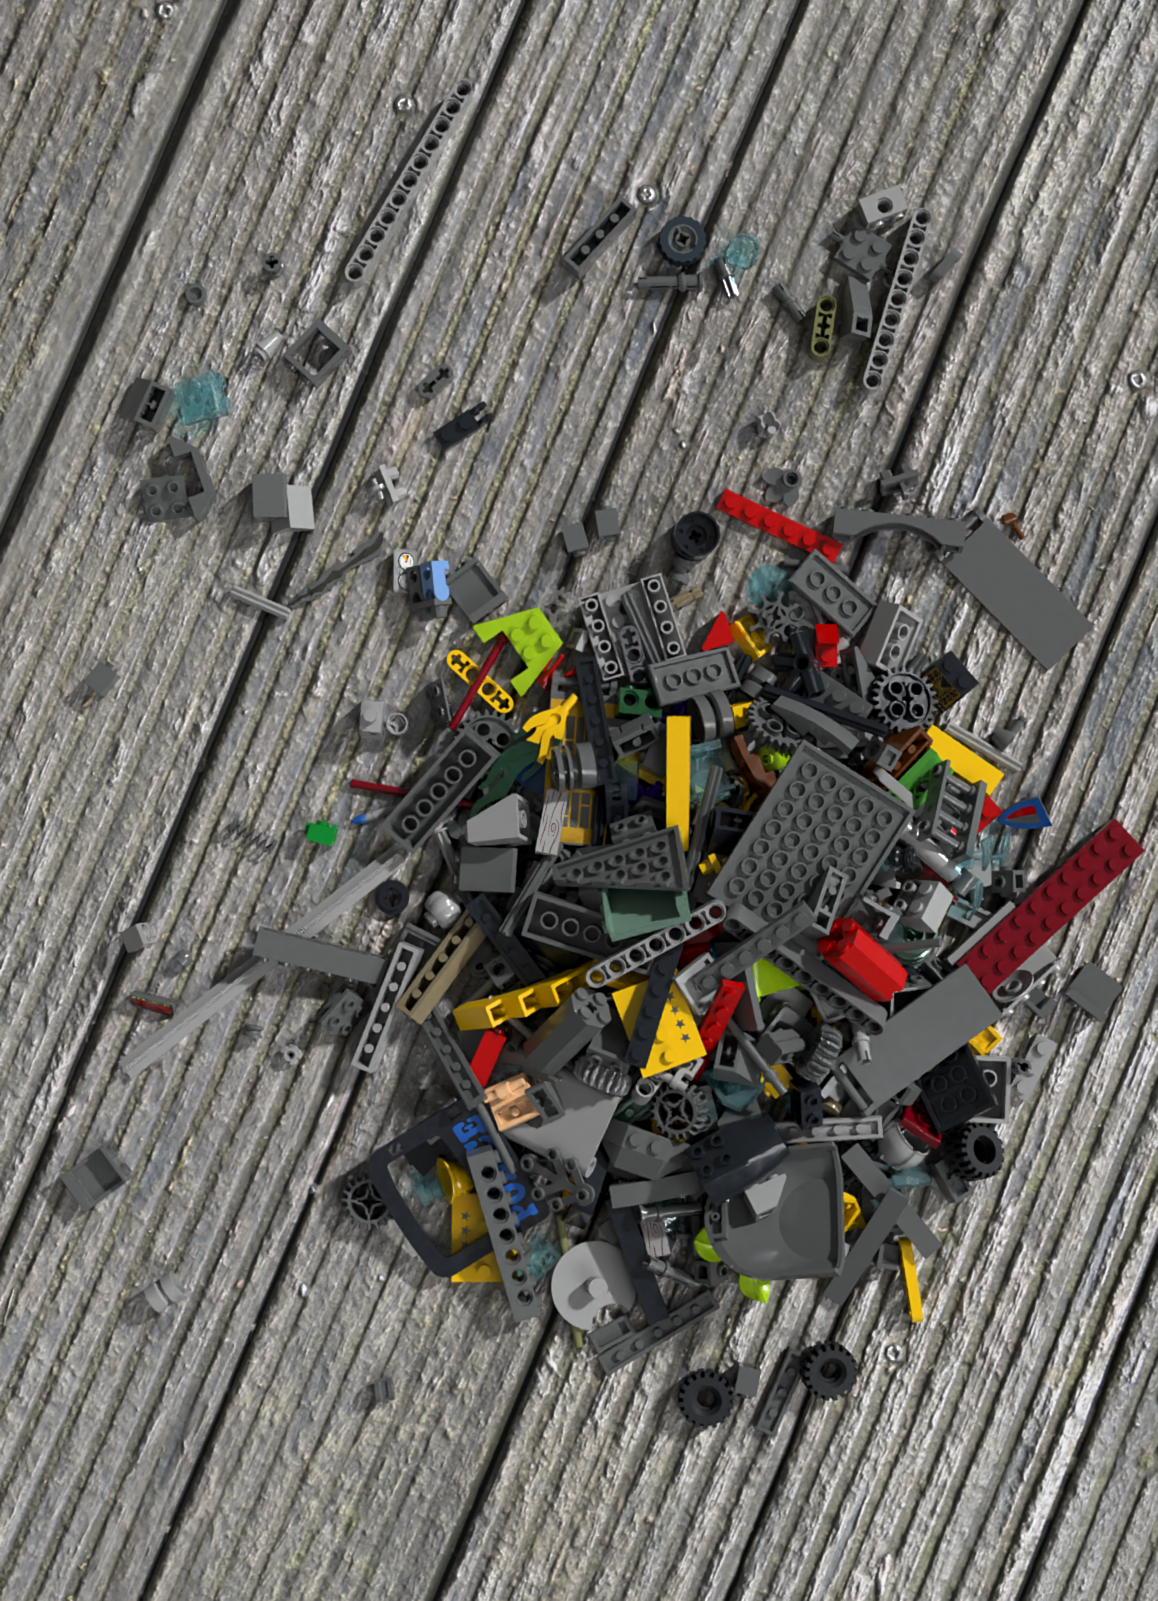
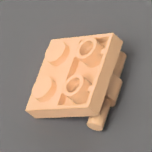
(510, 1102)

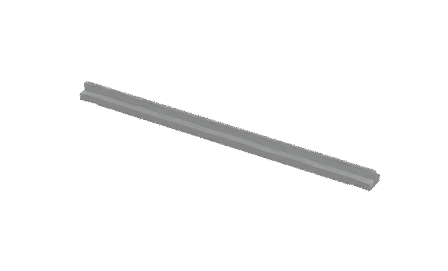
(255, 969)

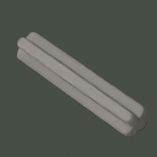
(260, 602)

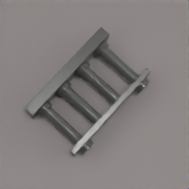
(969, 810)

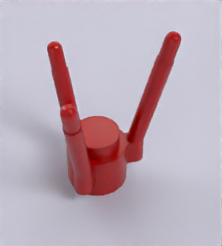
(544, 677)

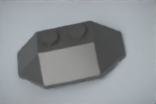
(642, 1150)

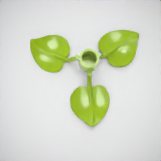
(751, 1288)

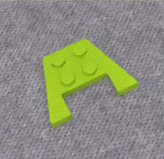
(532, 639)

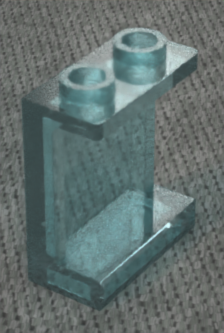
(701, 759)

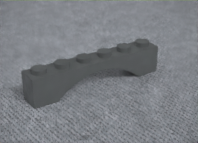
(942, 533)

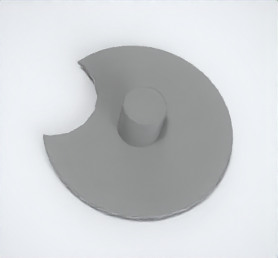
(590, 1278)

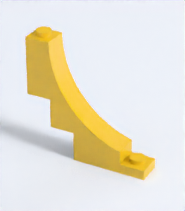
(522, 1002)

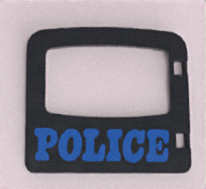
(460, 1135)

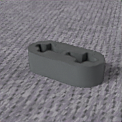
(945, 266)
(439, 385)

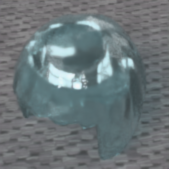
(742, 251)

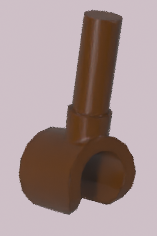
(1011, 519)

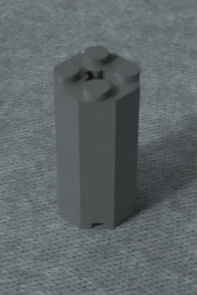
(567, 1031)

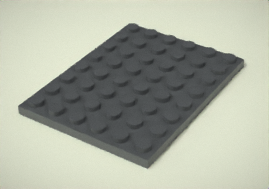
(810, 821)

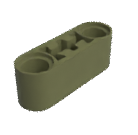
(820, 315)

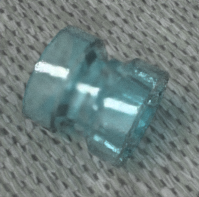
(429, 1191)

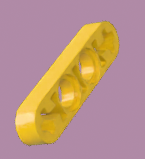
(456, 668)
(910, 1279)

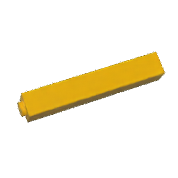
(678, 776)

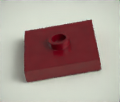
(918, 1121)

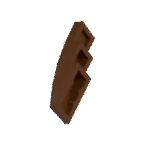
(752, 767)

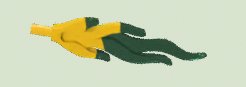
(523, 754)

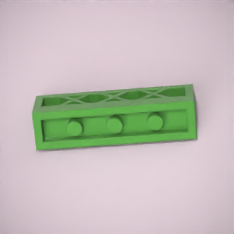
(918, 774)

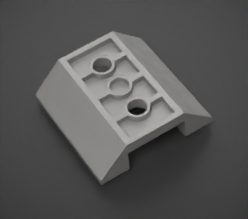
(604, 619)

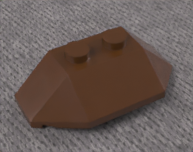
(912, 744)

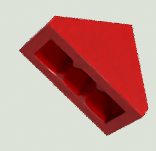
(719, 635)

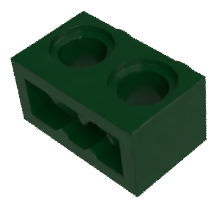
(638, 706)

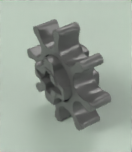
(783, 621)

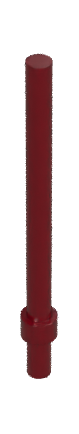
(502, 640)
(398, 791)

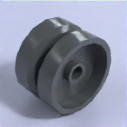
(710, 716)

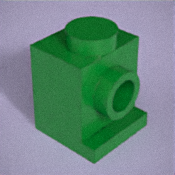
(321, 832)

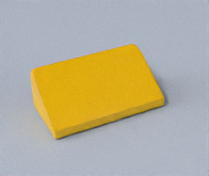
(750, 643)

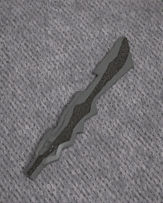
(337, 572)

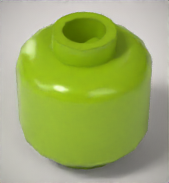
(773, 760)

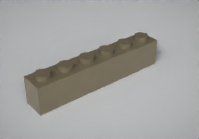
(442, 968)

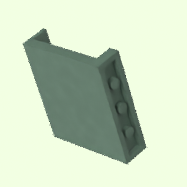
(641, 911)

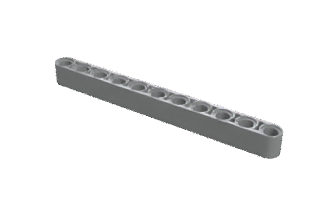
(413, 174)

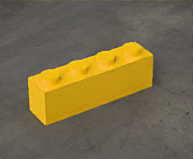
(966, 764)

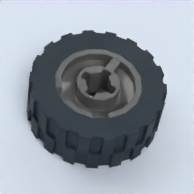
(675, 251)

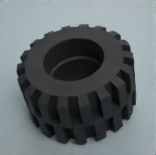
(961, 1148)

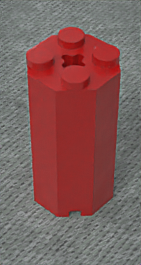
(862, 960)

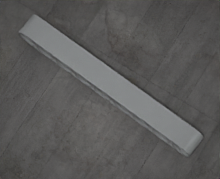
(900, 292)

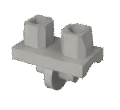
(384, 488)

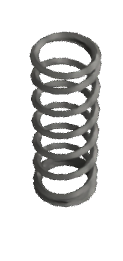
(232, 829)

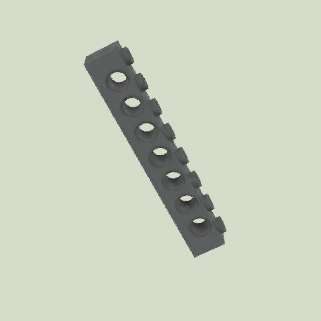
(521, 1307)

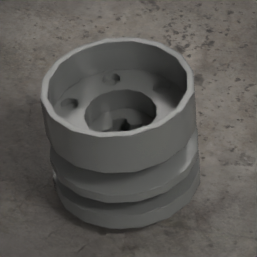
(574, 766)

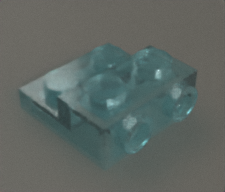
(202, 398)

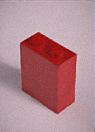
(488, 1053)

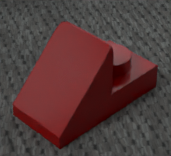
(826, 645)

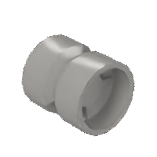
(162, 1293)

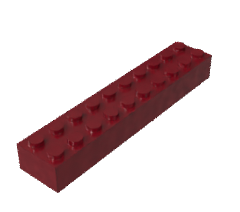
(1051, 904)

